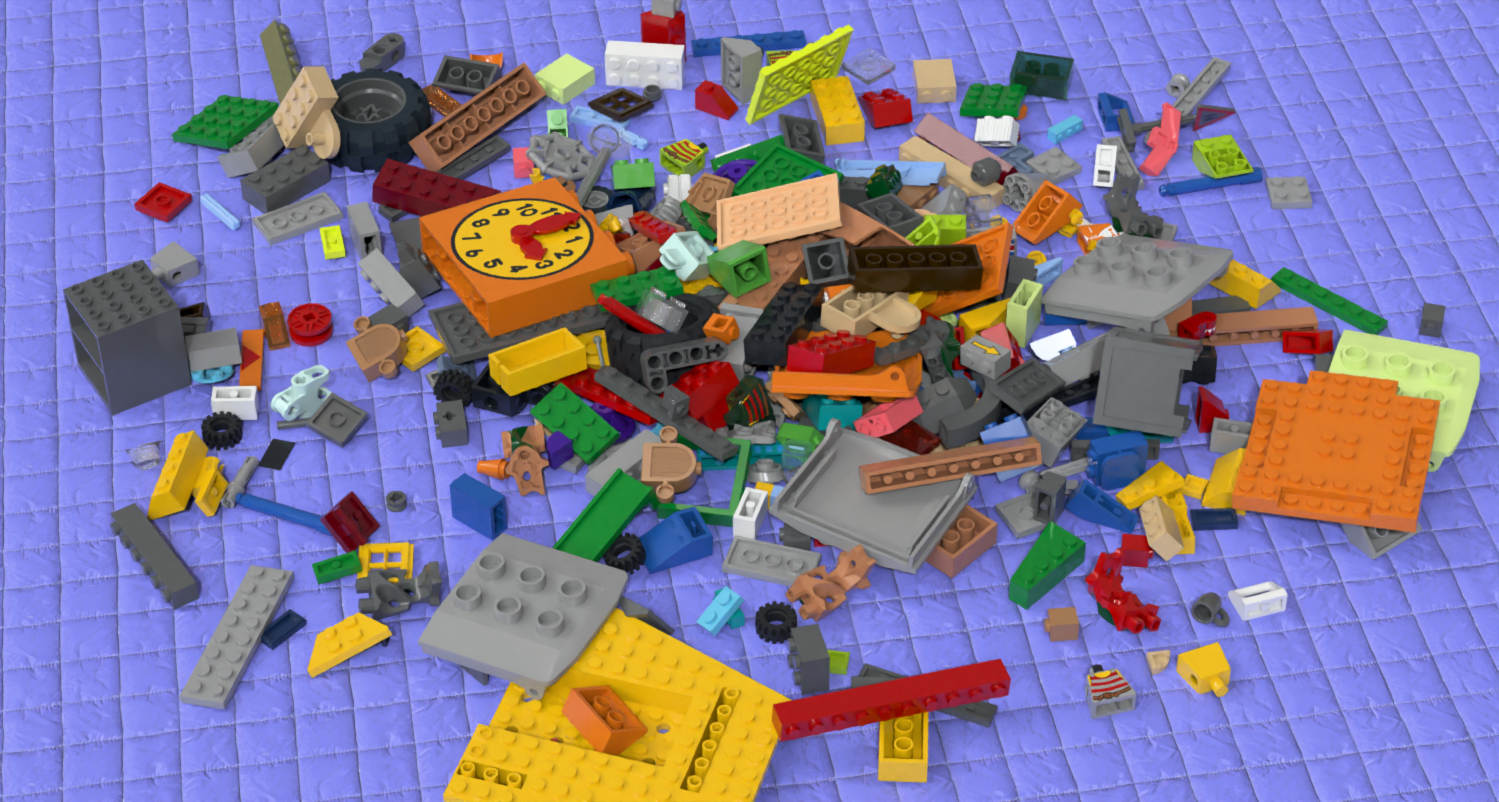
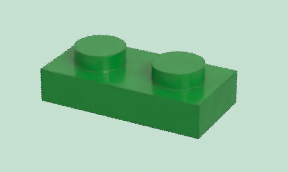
(337, 567)

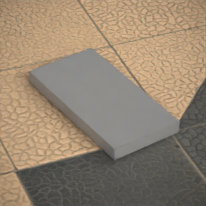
(297, 218)
(768, 561)

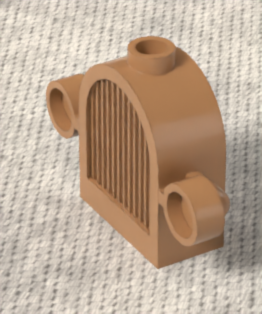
(377, 348)
(669, 466)

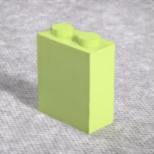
(566, 78)
(1024, 311)

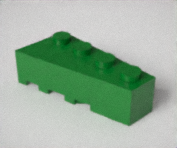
(1046, 565)

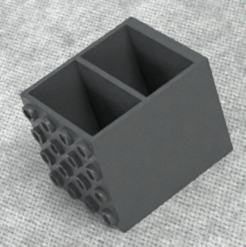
(127, 337)

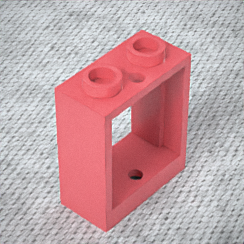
(888, 416)

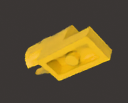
(209, 486)

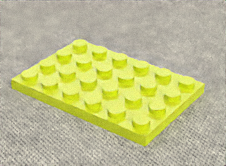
(790, 77)

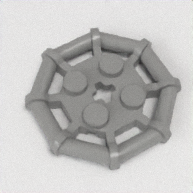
(560, 156)

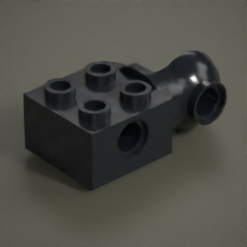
(490, 396)

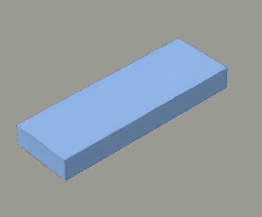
(589, 117)

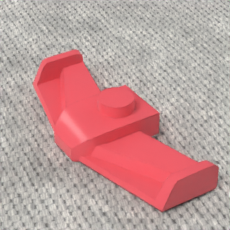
(1163, 141)

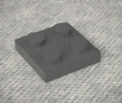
(337, 420)

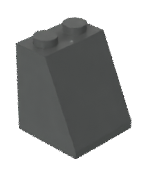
(826, 262)

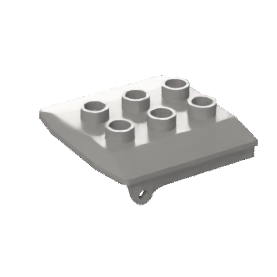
(1134, 280)
(891, 525)
(524, 613)

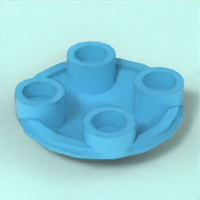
(212, 375)

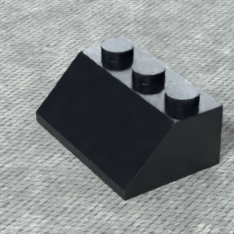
(1204, 368)

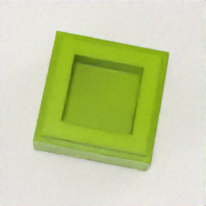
(839, 661)

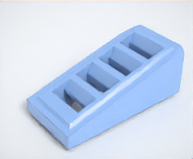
(1045, 272)

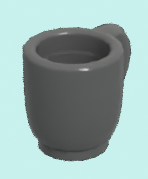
(1207, 608)

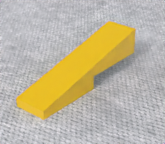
(1177, 503)

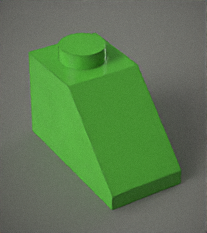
(799, 433)

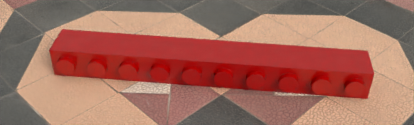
(890, 700)

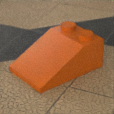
(1045, 213)

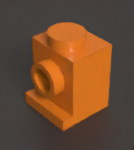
(725, 329)

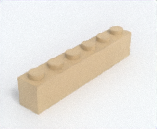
(956, 171)

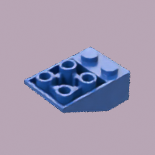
(677, 541)

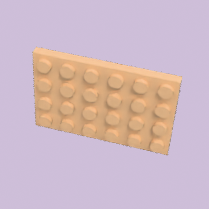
(780, 212)

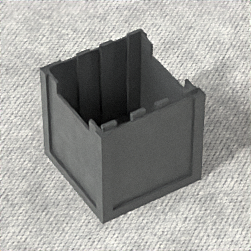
(1144, 381)

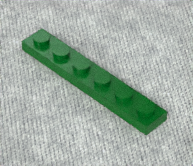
(1329, 302)

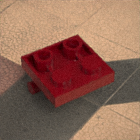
(349, 522)

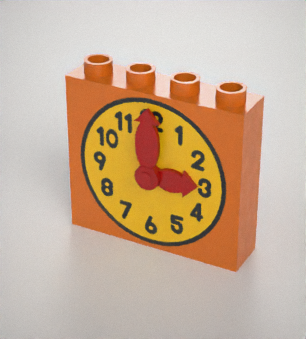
(522, 255)

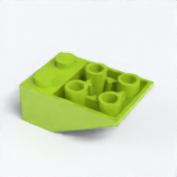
(1220, 157)

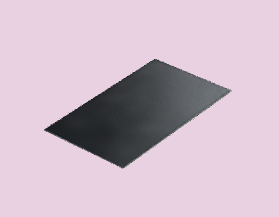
(276, 454)

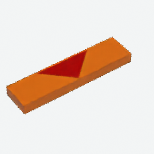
(252, 358)

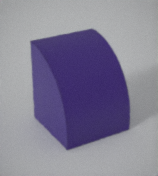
(559, 449)

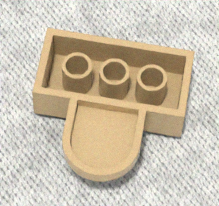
(307, 115)
(867, 311)

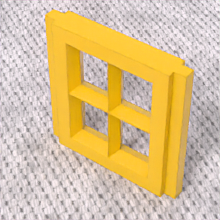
(404, 548)

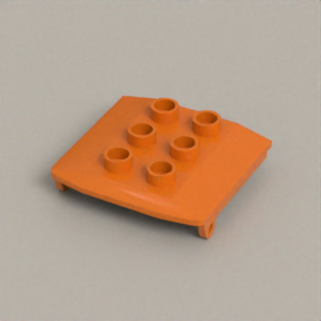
(879, 382)

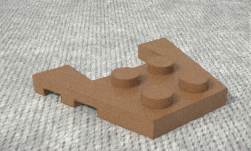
(706, 193)

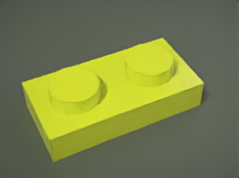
(332, 242)

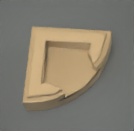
(1158, 661)

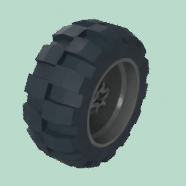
(377, 118)

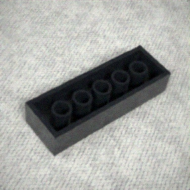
(783, 323)

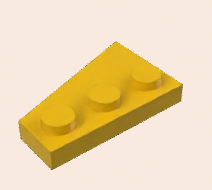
(1156, 481)

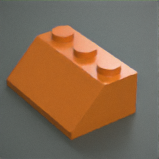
(603, 719)

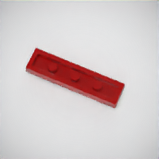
(651, 227)

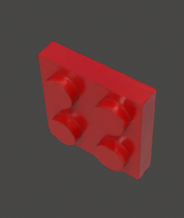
(163, 202)

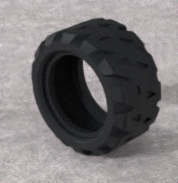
(627, 343)

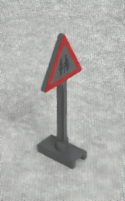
(1204, 116)

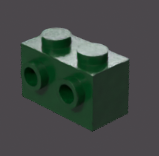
(884, 181)

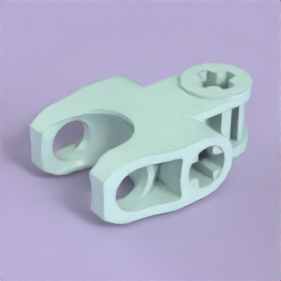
(302, 397)

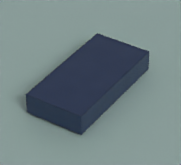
(1213, 519)
(282, 629)

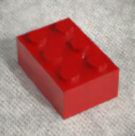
(706, 386)

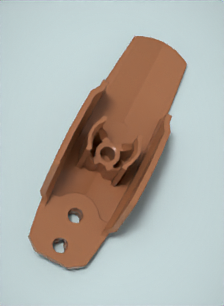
(863, 231)

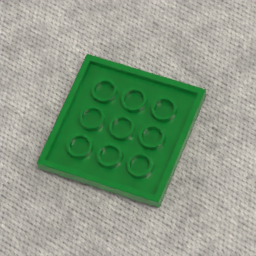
(225, 121)
(779, 168)

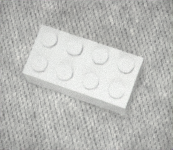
(644, 64)

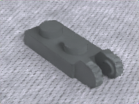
(898, 350)

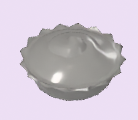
(765, 471)

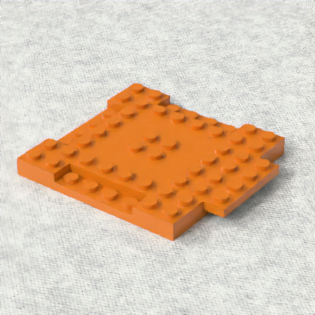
(1338, 451)

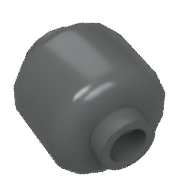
(986, 171)

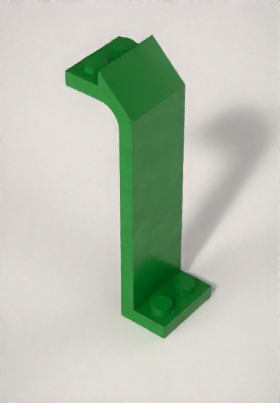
(606, 516)

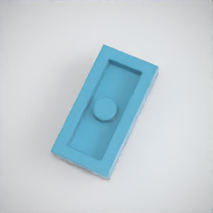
(720, 610)

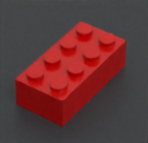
(831, 353)

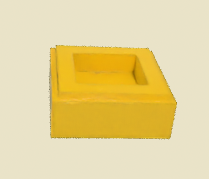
(1194, 486)

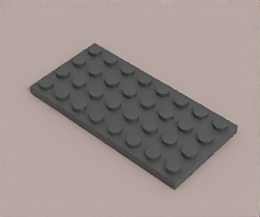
(467, 340)

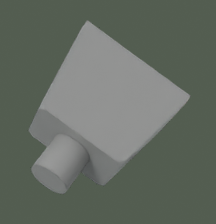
(174, 265)

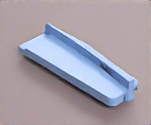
(911, 171)

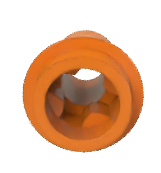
(493, 468)

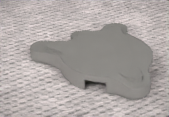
(759, 433)

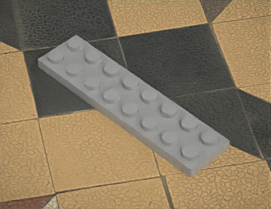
(236, 637)

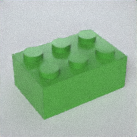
(632, 175)

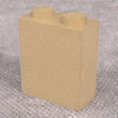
(934, 81)

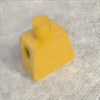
(1205, 669)

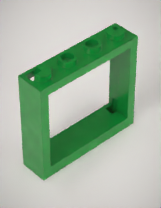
(710, 515)

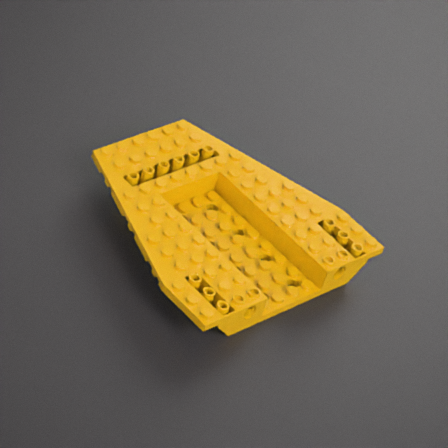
(712, 753)

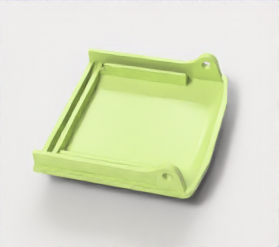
(1421, 373)

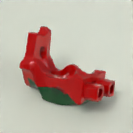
(1115, 604)

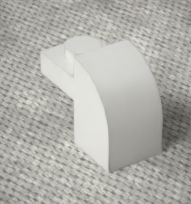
(1105, 165)

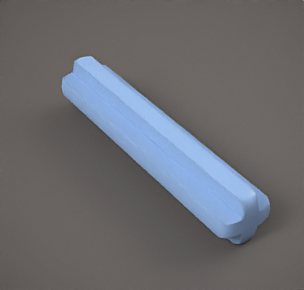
(220, 211)

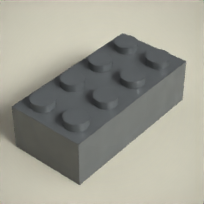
(285, 180)

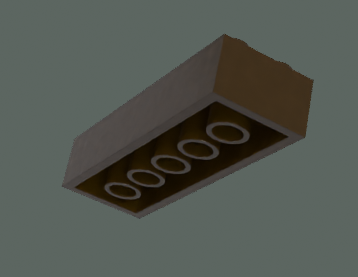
(915, 268)

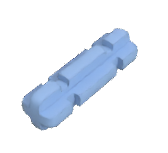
(637, 140)

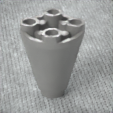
(1022, 187)

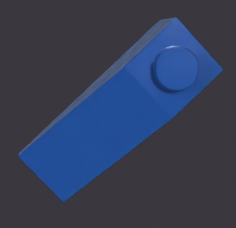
(1098, 507)

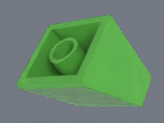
(740, 267)

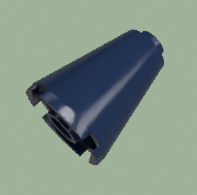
(641, 199)

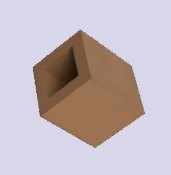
(1061, 624)

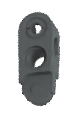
(383, 53)

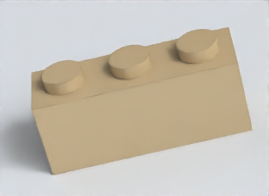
(1161, 528)

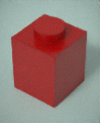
(1136, 550)

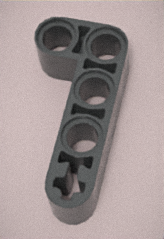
(683, 359)

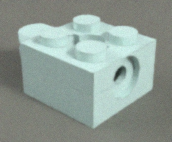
(686, 255)

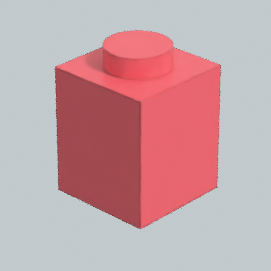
(522, 165)

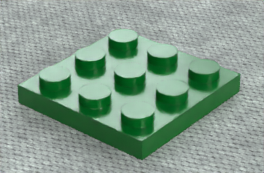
(993, 100)

